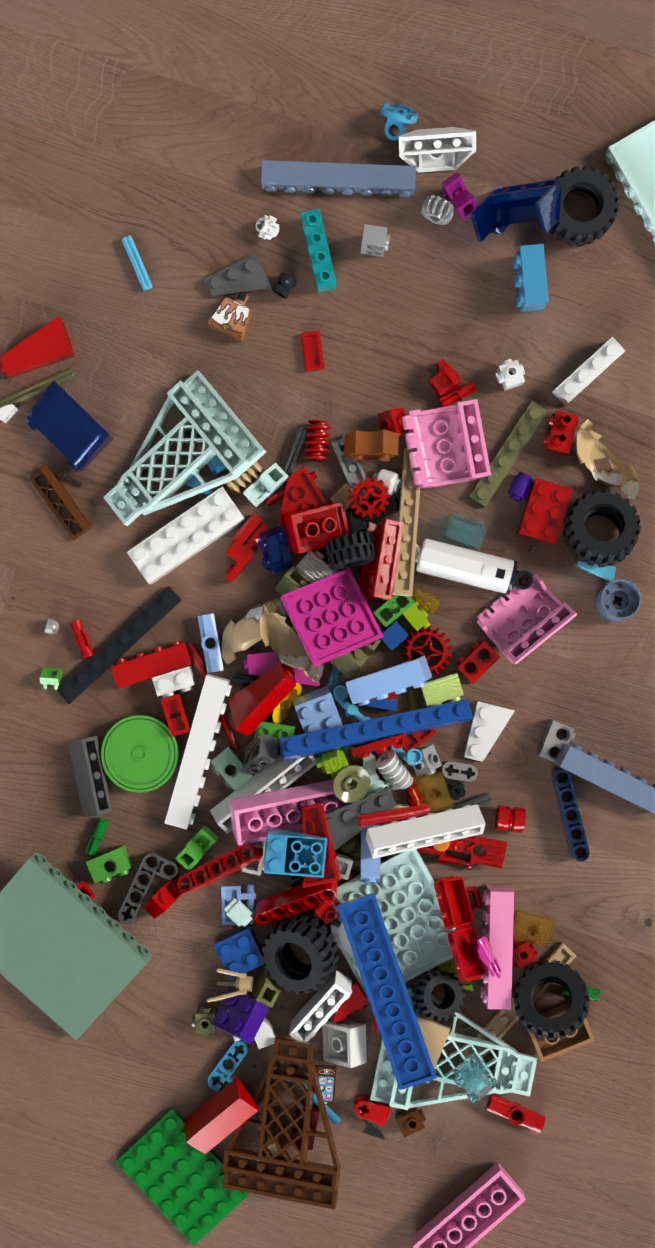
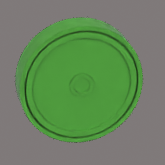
(140, 753)

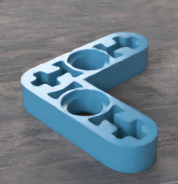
(225, 1073)

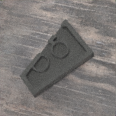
(240, 277)

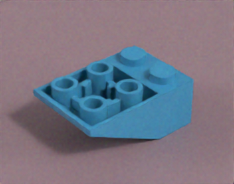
(294, 854)

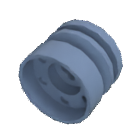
(628, 597)

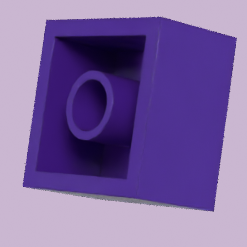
(240, 1017)

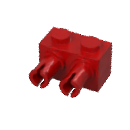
(561, 432)

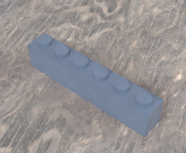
(606, 776)

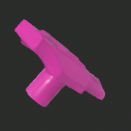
(487, 956)

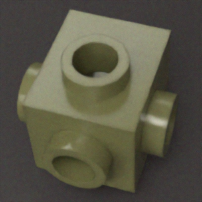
(204, 1014)

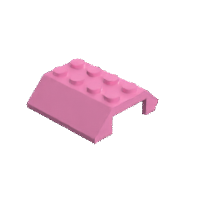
(446, 445)
(524, 619)

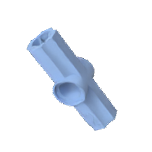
(209, 630)

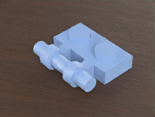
(229, 892)

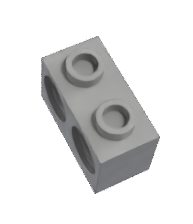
(375, 240)
(550, 739)

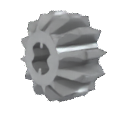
(437, 210)

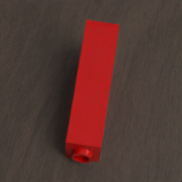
(39, 350)
(260, 698)

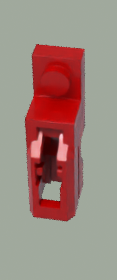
(244, 553)

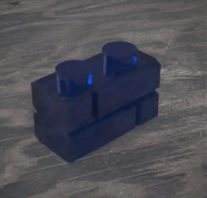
(275, 549)

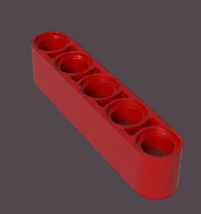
(227, 865)
(293, 902)

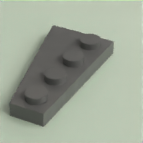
(343, 819)

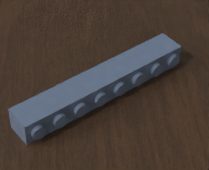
(338, 178)

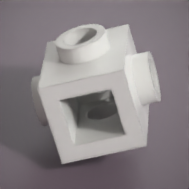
(507, 380)

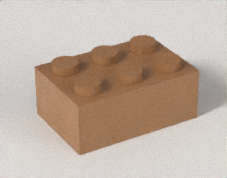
(548, 1049)

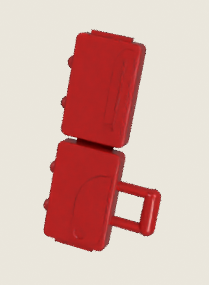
(458, 914)

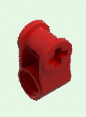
(373, 1111)

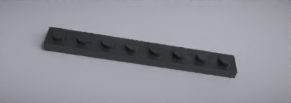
(119, 645)

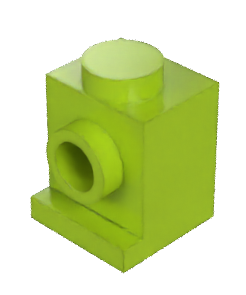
(416, 617)

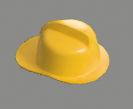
(282, 711)

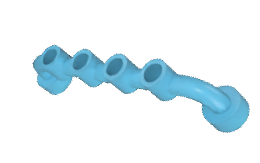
(340, 694)

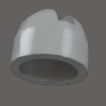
(51, 626)

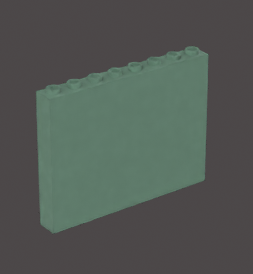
(63, 947)

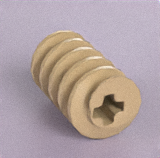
(246, 476)

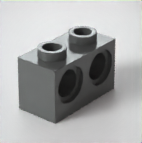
(260, 753)

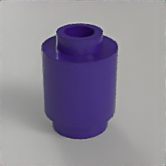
(520, 487)

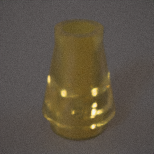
(427, 601)

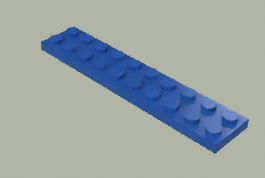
(386, 991)

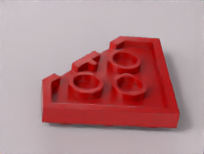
(300, 494)

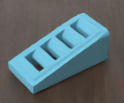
(606, 573)

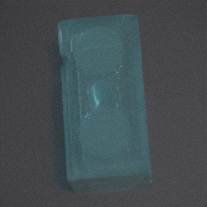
(465, 531)

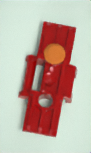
(492, 855)

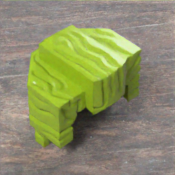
(332, 762)

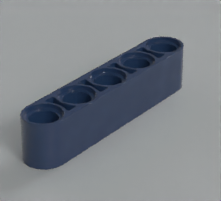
(576, 821)

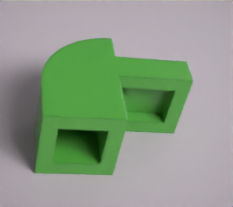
(196, 847)

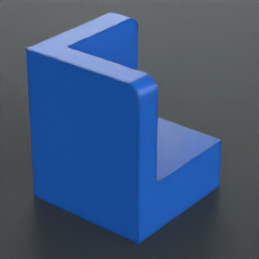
(394, 636)

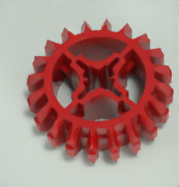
(429, 634)

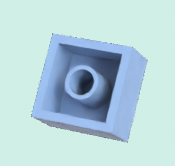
(317, 710)

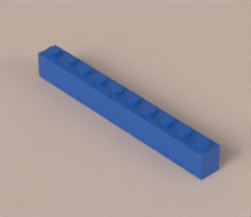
(374, 730)

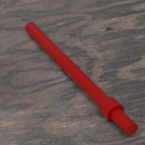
(199, 663)

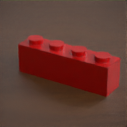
(151, 665)

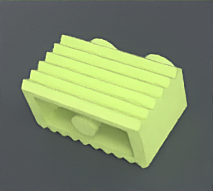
(442, 689)

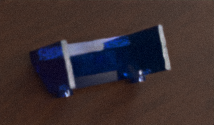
(516, 205)

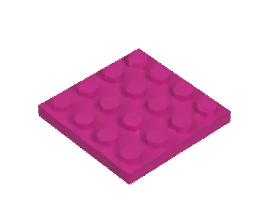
(331, 617)

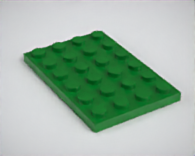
(180, 1178)

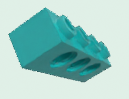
(318, 250)

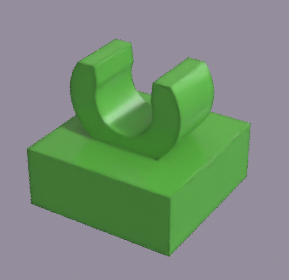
(50, 676)

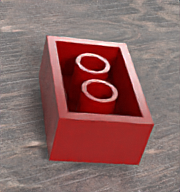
(544, 511)

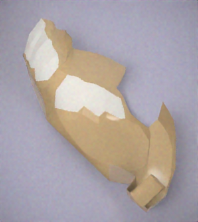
(590, 448)
(245, 632)
(286, 642)

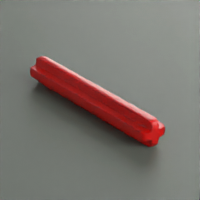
(393, 815)

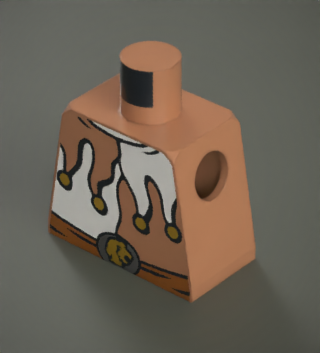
(232, 317)

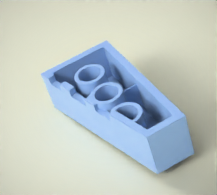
(388, 680)

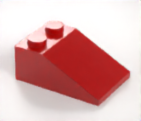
(315, 526)

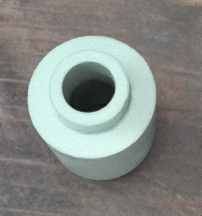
(238, 913)

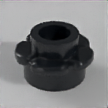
(461, 791)

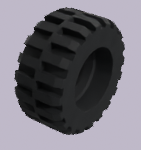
(604, 197)
(604, 505)
(290, 971)
(551, 973)

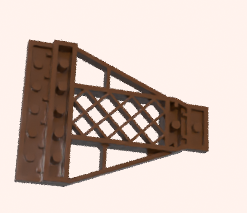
(279, 1175)

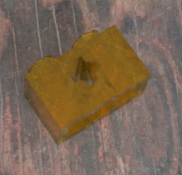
(443, 799)
(543, 925)

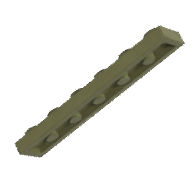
(508, 453)

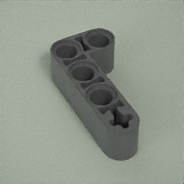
(142, 888)

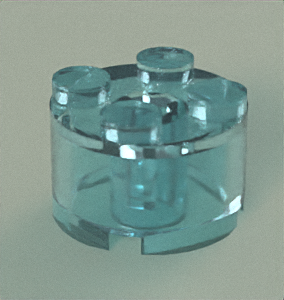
(474, 1078)

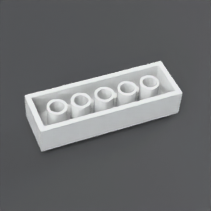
(186, 536)

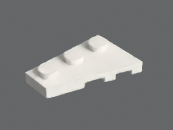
(485, 729)

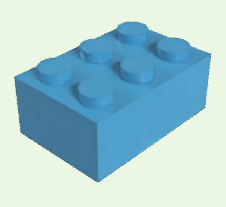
(531, 278)

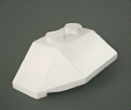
(437, 148)

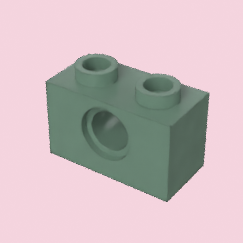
(228, 757)

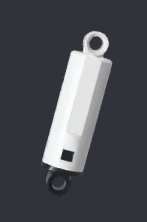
(469, 566)

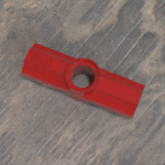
(526, 1118)

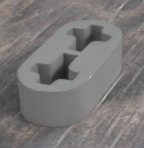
(460, 766)

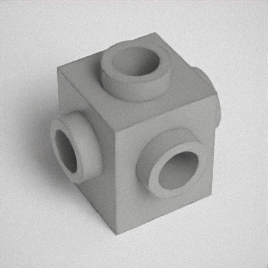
(429, 761)

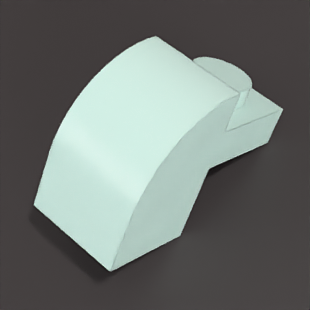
(266, 485)

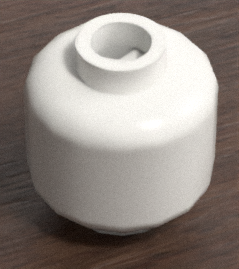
(390, 480)

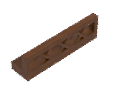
(63, 496)

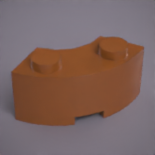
(373, 445)

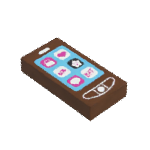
(327, 1080)

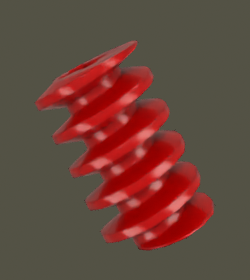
(317, 442)

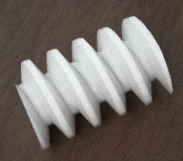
(393, 770)

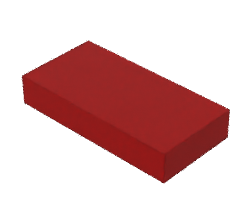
(312, 351)

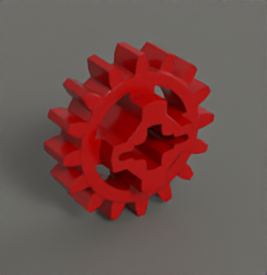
(361, 496)

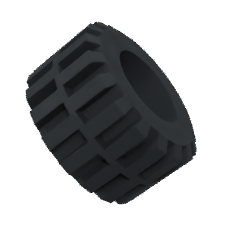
(351, 550)
(452, 998)

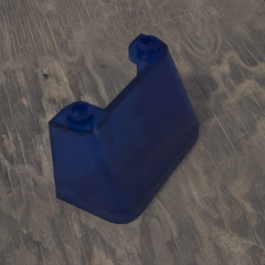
(68, 426)

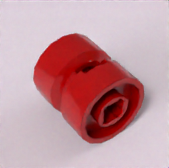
(512, 819)

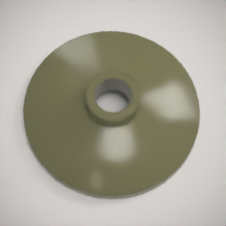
(356, 789)

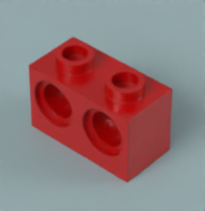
(481, 666)
(176, 714)

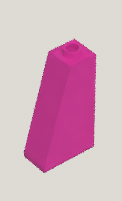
(261, 663)

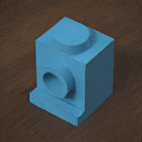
(216, 466)

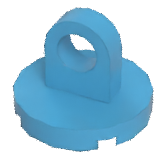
(399, 116)

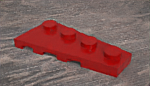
(315, 823)

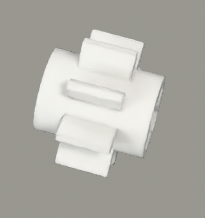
(267, 227)

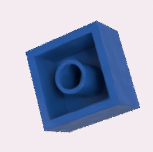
(239, 951)

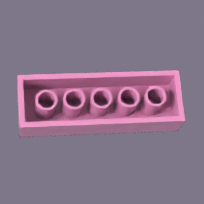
(278, 810)
(499, 932)
(472, 1212)

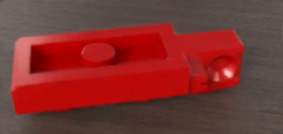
(379, 746)

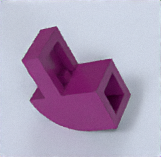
(458, 196)

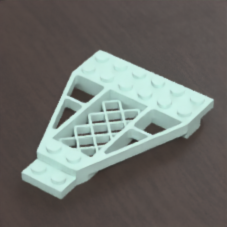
(219, 428)
(511, 1069)

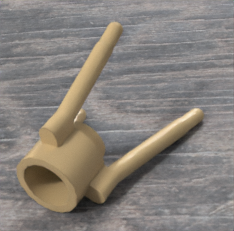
(243, 984)

